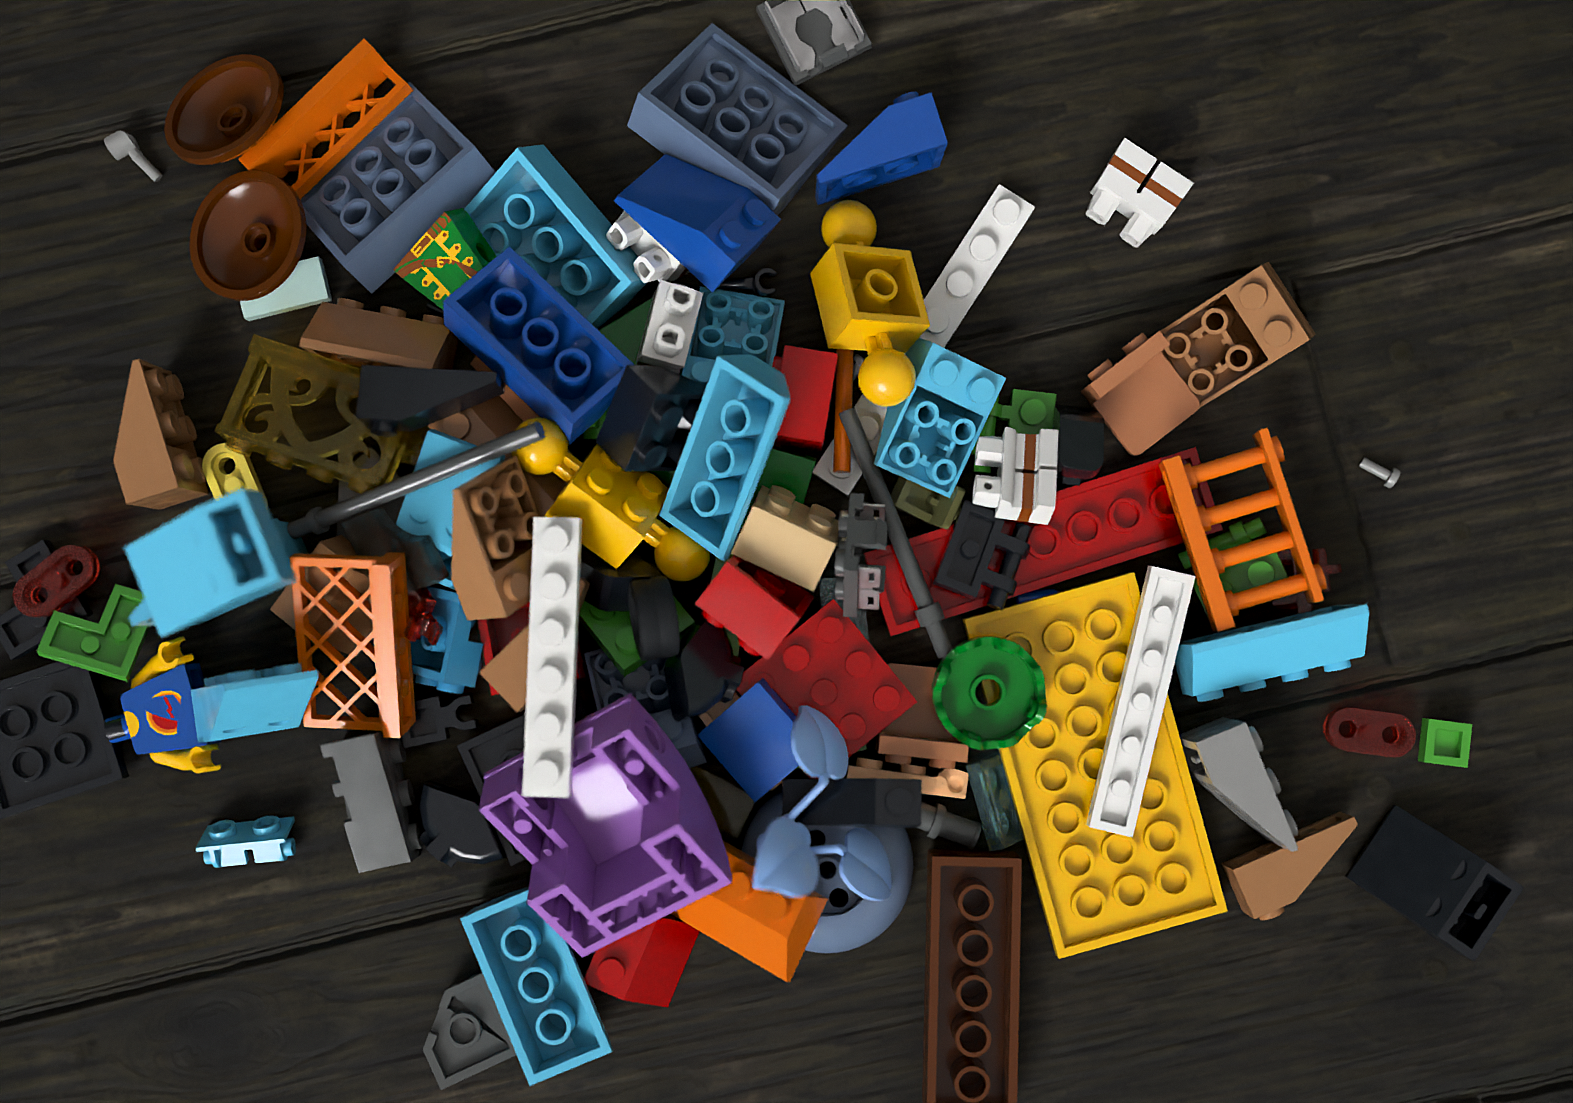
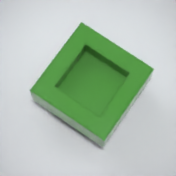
(1445, 742)

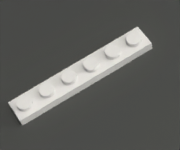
(552, 657)
(1140, 701)

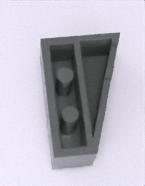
(375, 800)

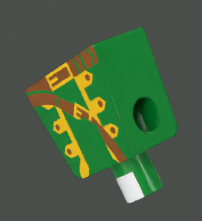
(445, 256)

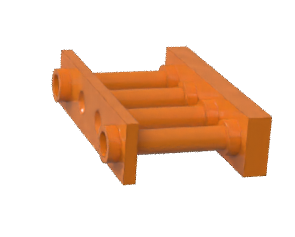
(1208, 562)

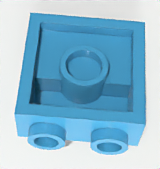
(455, 658)

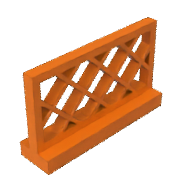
(390, 649)

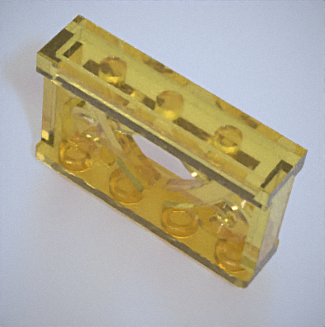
(288, 368)

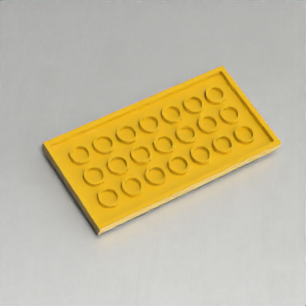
(1090, 880)

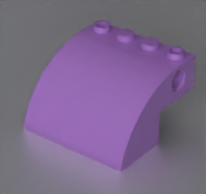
(627, 839)

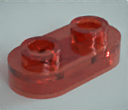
(58, 579)
(1367, 730)

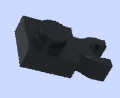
(434, 720)

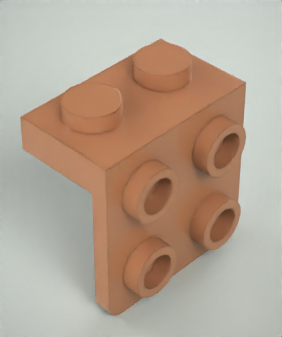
(1140, 394)
(919, 729)

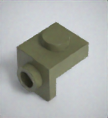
(926, 504)

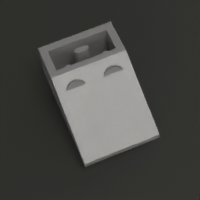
(1228, 764)

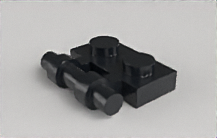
(971, 549)

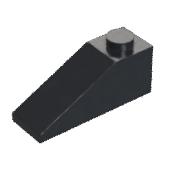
(415, 397)
(857, 802)

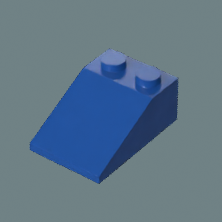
(893, 146)
(698, 217)

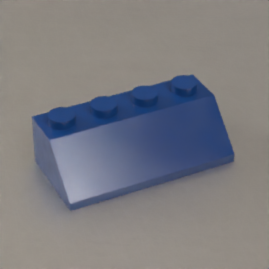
(536, 343)

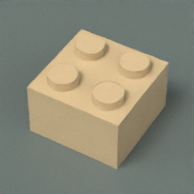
(788, 537)

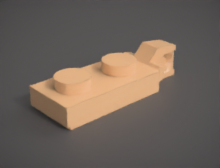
(944, 783)

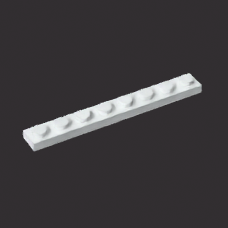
(945, 306)

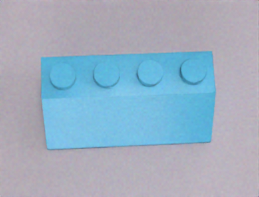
(726, 451)
(1271, 650)
(535, 987)

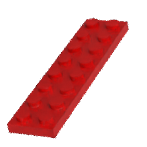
(1088, 531)

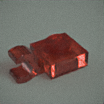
(420, 618)

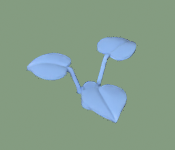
(784, 851)

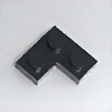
(24, 633)

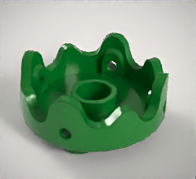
(1011, 715)

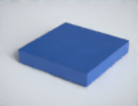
(754, 740)

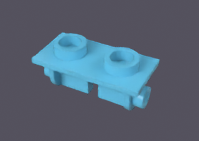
(227, 842)

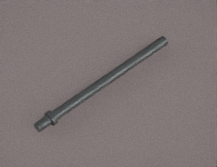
(319, 520)

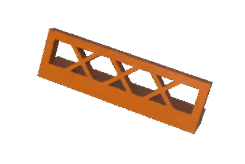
(321, 117)

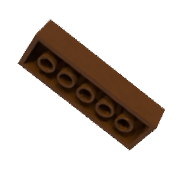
(972, 976)

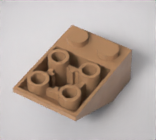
(1235, 334)
(156, 442)
(493, 541)

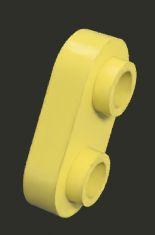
(222, 483)

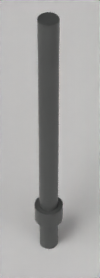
(928, 613)

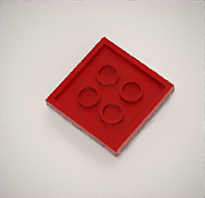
(837, 673)

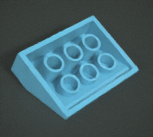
(557, 232)

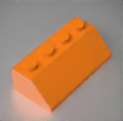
(756, 922)

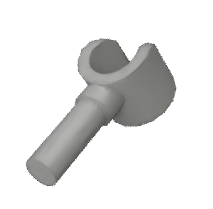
(123, 144)

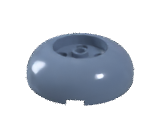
(859, 919)

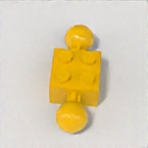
(869, 302)
(614, 505)

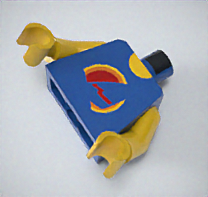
(161, 712)

